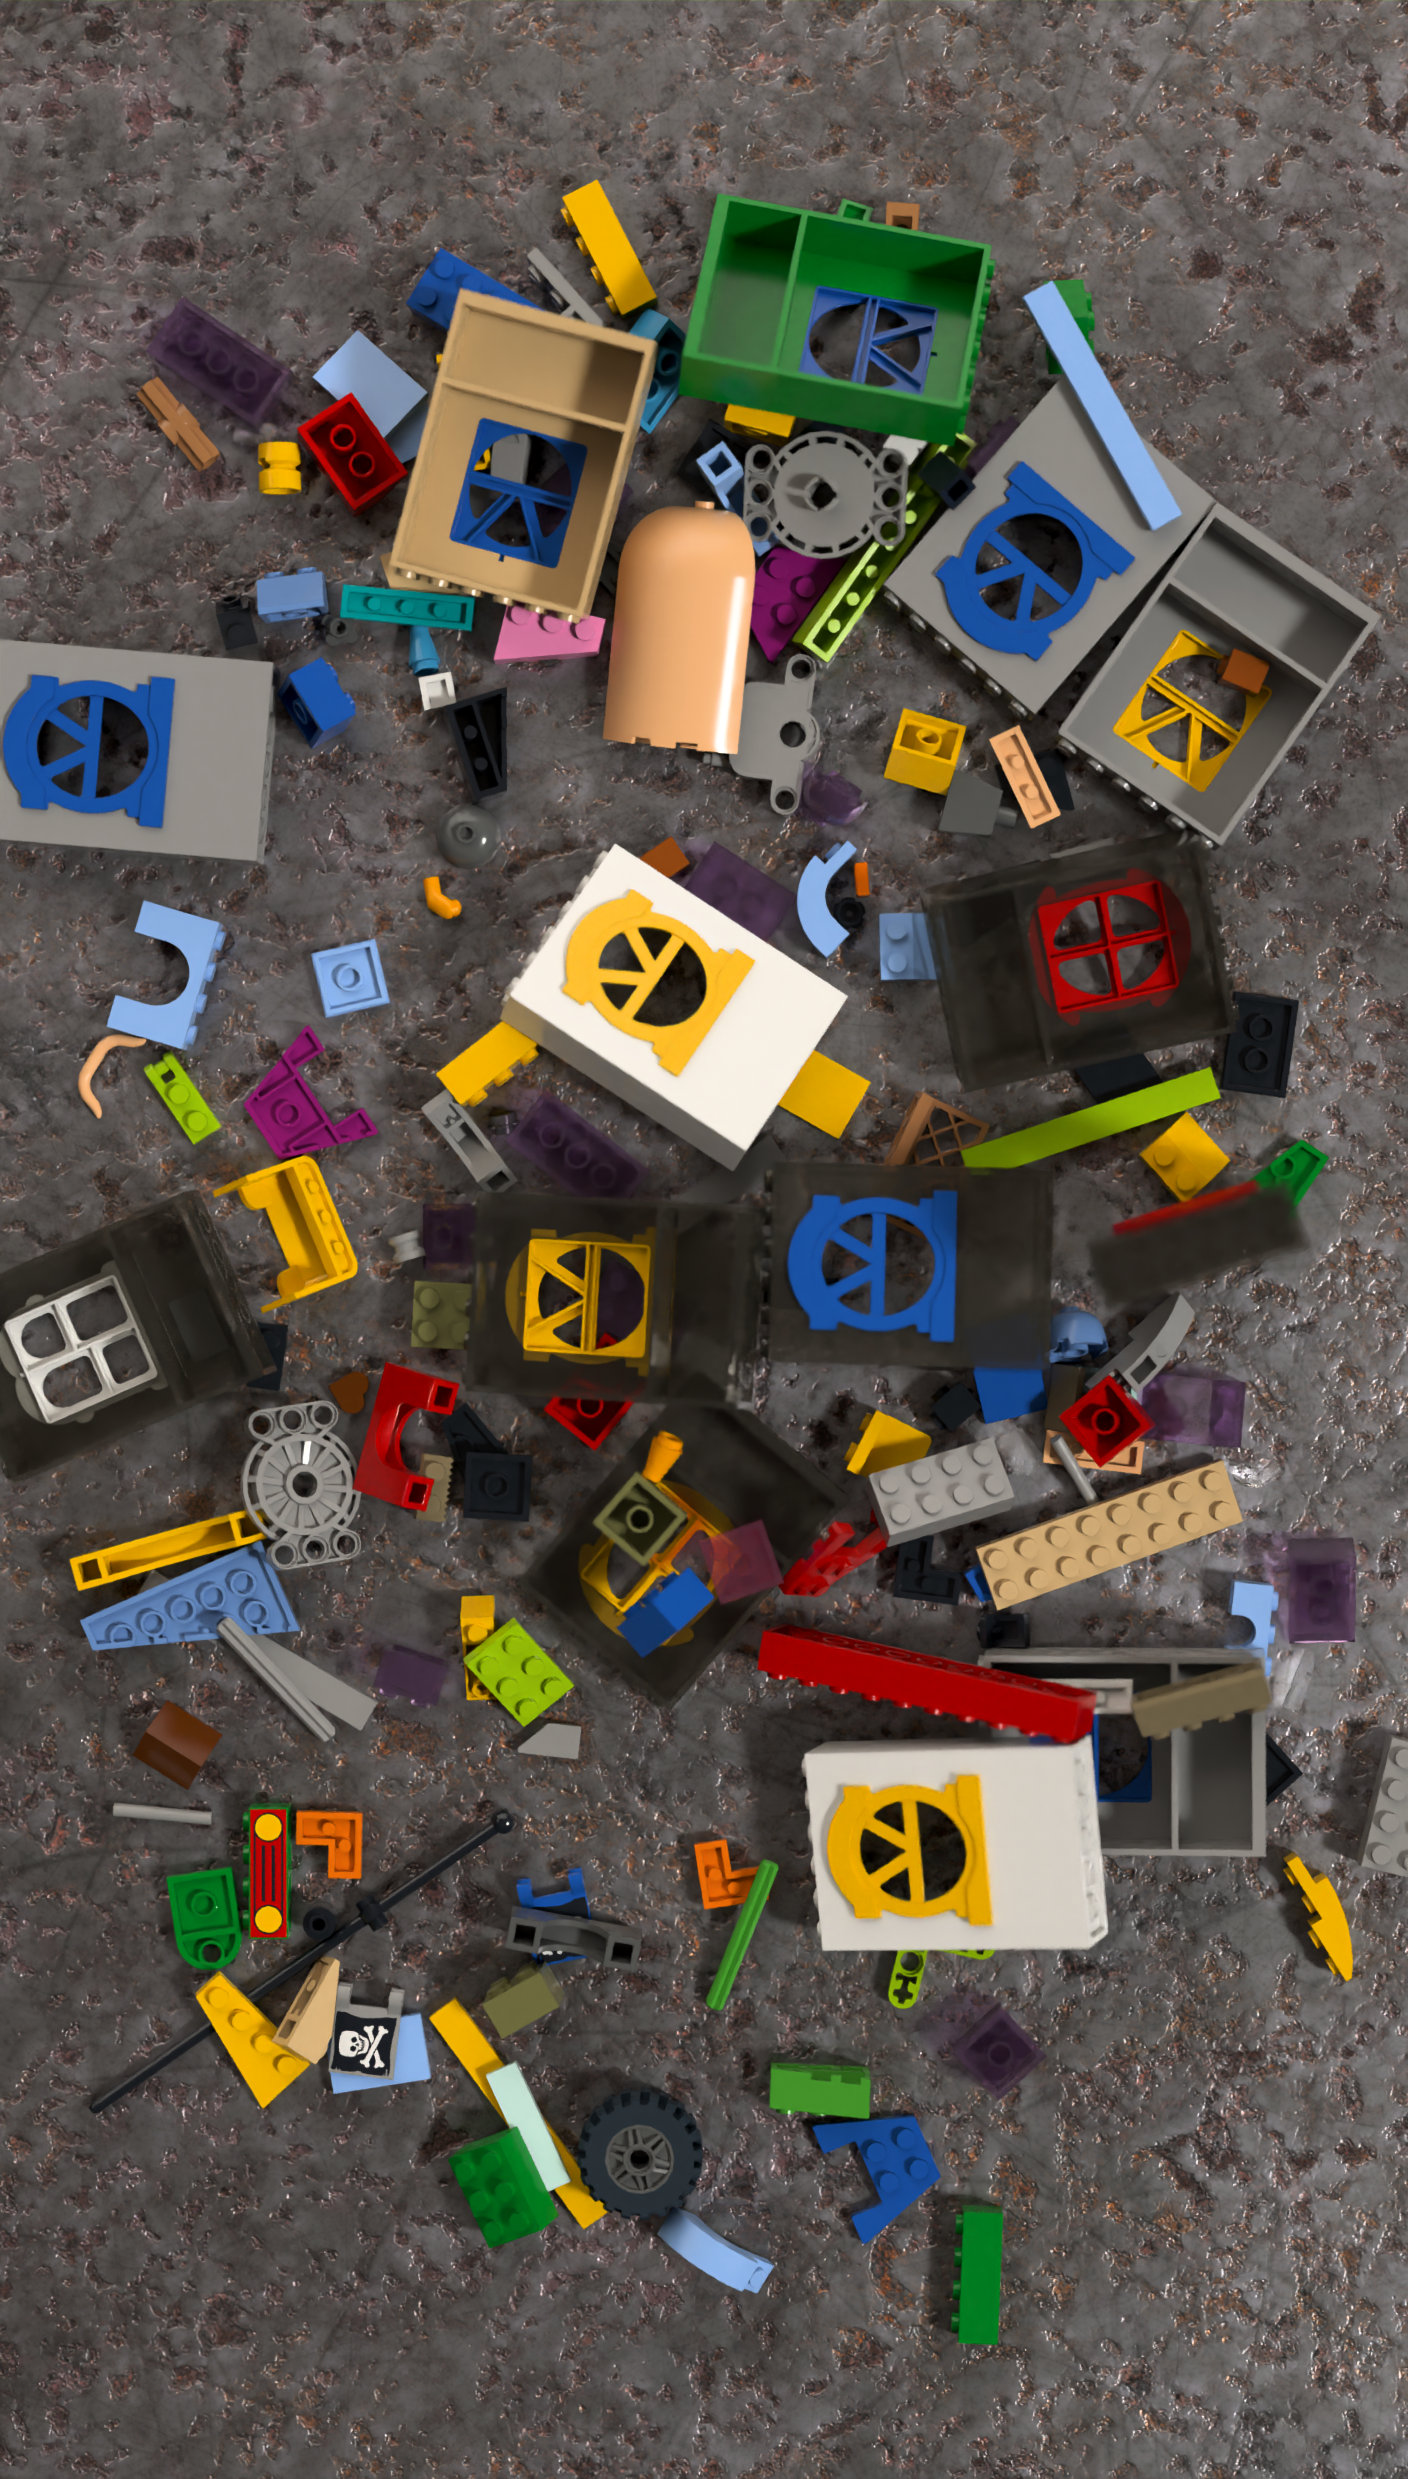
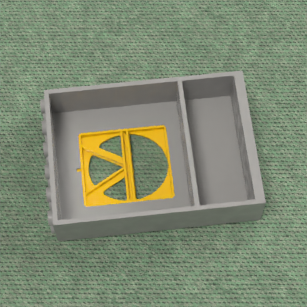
(1220, 595)

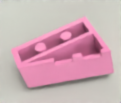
(538, 636)

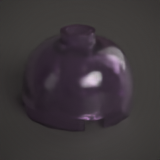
(831, 798)

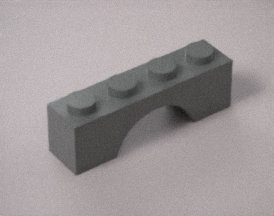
(546, 1931)

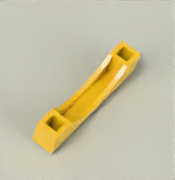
(165, 1548)

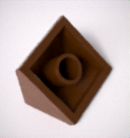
(177, 1744)

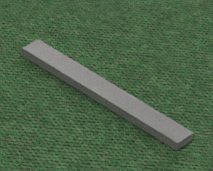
(313, 1681)

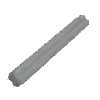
(275, 1679)

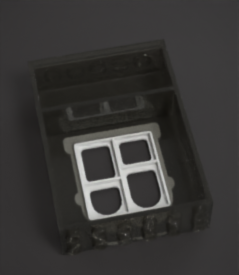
(178, 1305)

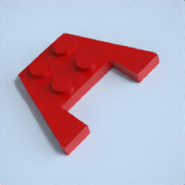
(830, 1561)

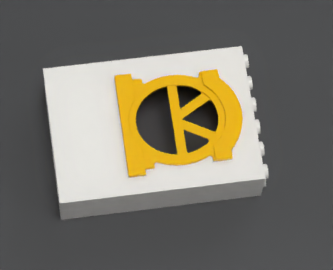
(700, 1078)
(1025, 1828)

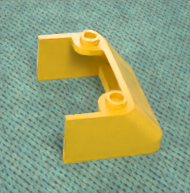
(303, 1224)

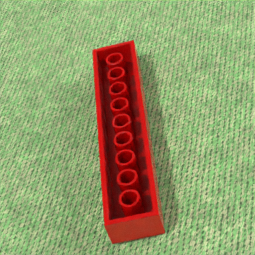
(927, 1682)

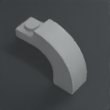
(469, 1143)

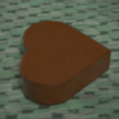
(350, 1391)

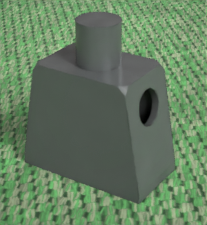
(974, 808)

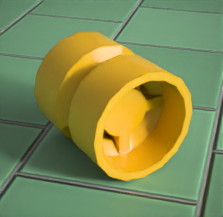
(279, 468)

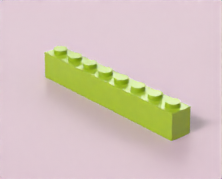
(873, 562)

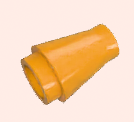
(662, 1455)

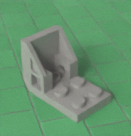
(563, 295)

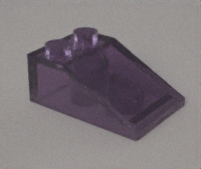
(1195, 1410)
(1321, 1590)

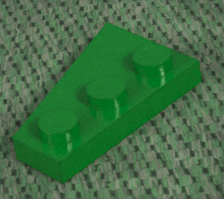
(1298, 1167)

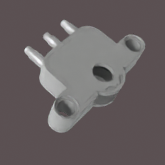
(760, 749)

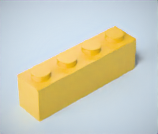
(609, 250)

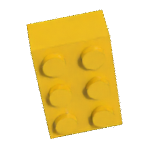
(487, 1063)

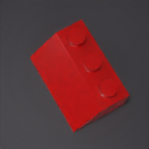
(352, 454)

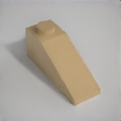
(311, 2016)

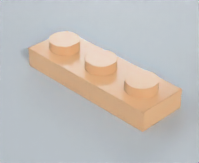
(1025, 777)
(1128, 1461)

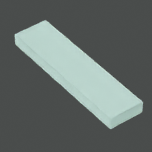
(522, 2111)

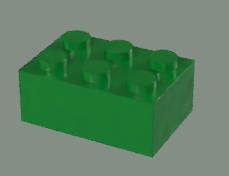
(503, 2187)

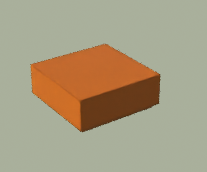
(861, 880)

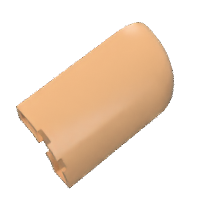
(681, 630)

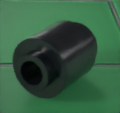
(327, 1913)

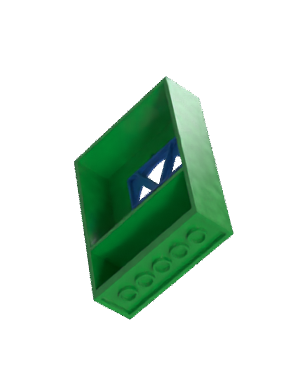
(784, 267)

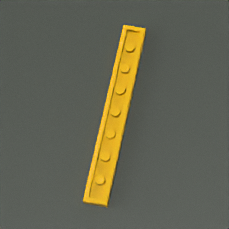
(481, 2058)

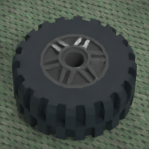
(636, 2183)

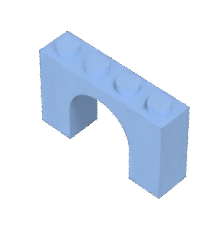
(174, 1021)

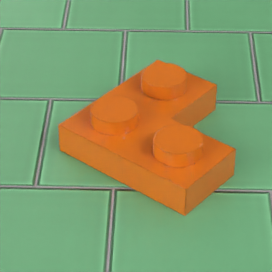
(341, 1832)
(718, 1882)

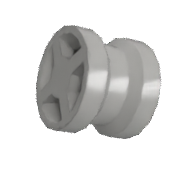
(406, 1247)

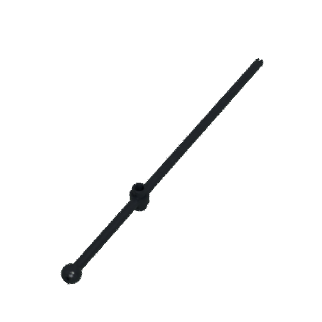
(371, 1913)

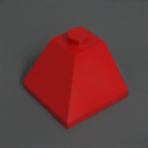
(1107, 1421)

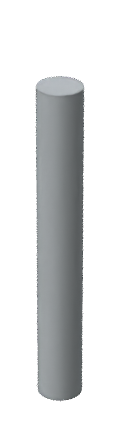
(1074, 1470)
(162, 1813)

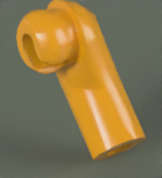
(439, 903)

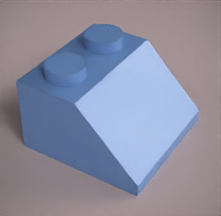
(292, 596)

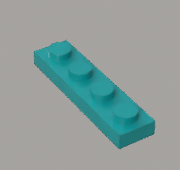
(407, 608)

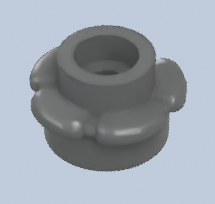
(503, 1122)

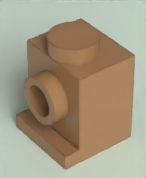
(902, 215)

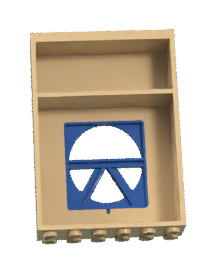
(539, 376)

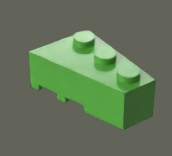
(820, 2089)

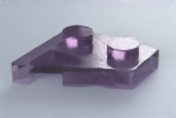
(998, 436)

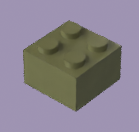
(440, 1314)
(640, 1518)
(523, 1998)

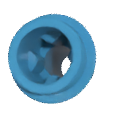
(422, 652)

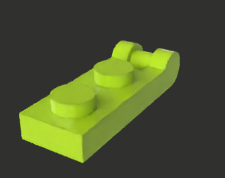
(183, 1098)

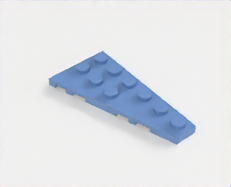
(195, 1604)

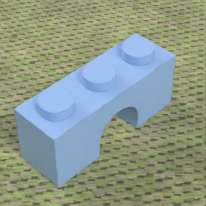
(1255, 1602)

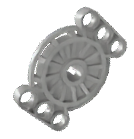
(846, 517)
(316, 1461)

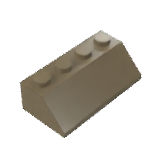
(1201, 1699)

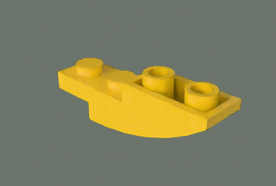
(1330, 1924)

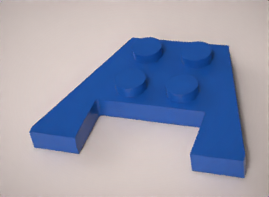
(895, 2159)

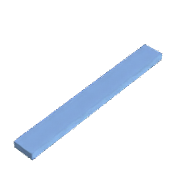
(1102, 406)

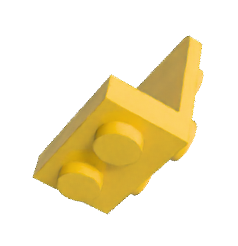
(885, 1445)

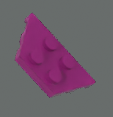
(785, 594)

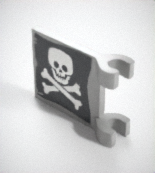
(365, 2035)

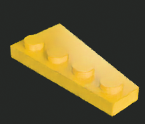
(248, 2039)

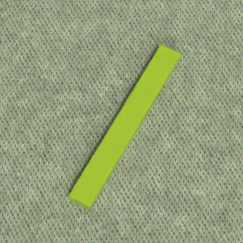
(1094, 1122)

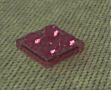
(741, 1561)

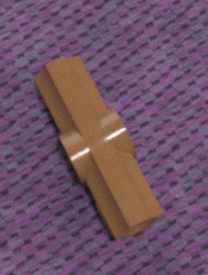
(178, 424)

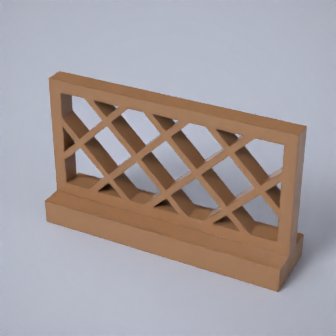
(911, 1133)

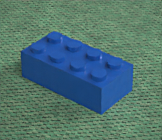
(439, 288)

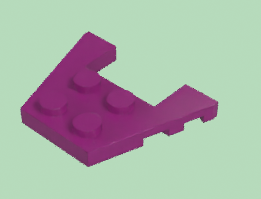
(290, 1111)

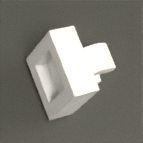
(437, 691)

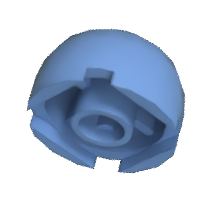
(1075, 1335)

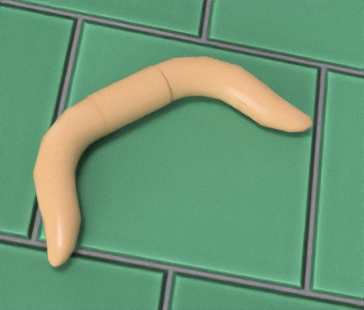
(94, 1061)

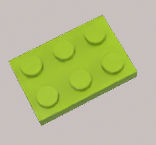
(518, 1672)

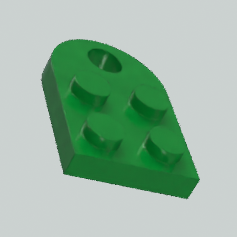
(204, 1914)

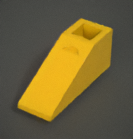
(477, 1625)

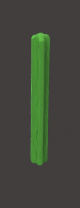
(742, 1934)

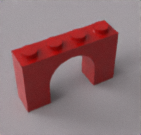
(381, 1467)

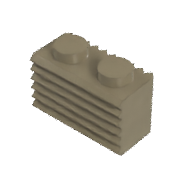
(438, 1467)

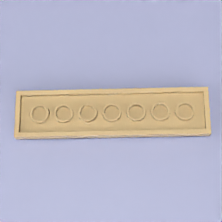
(1108, 1534)

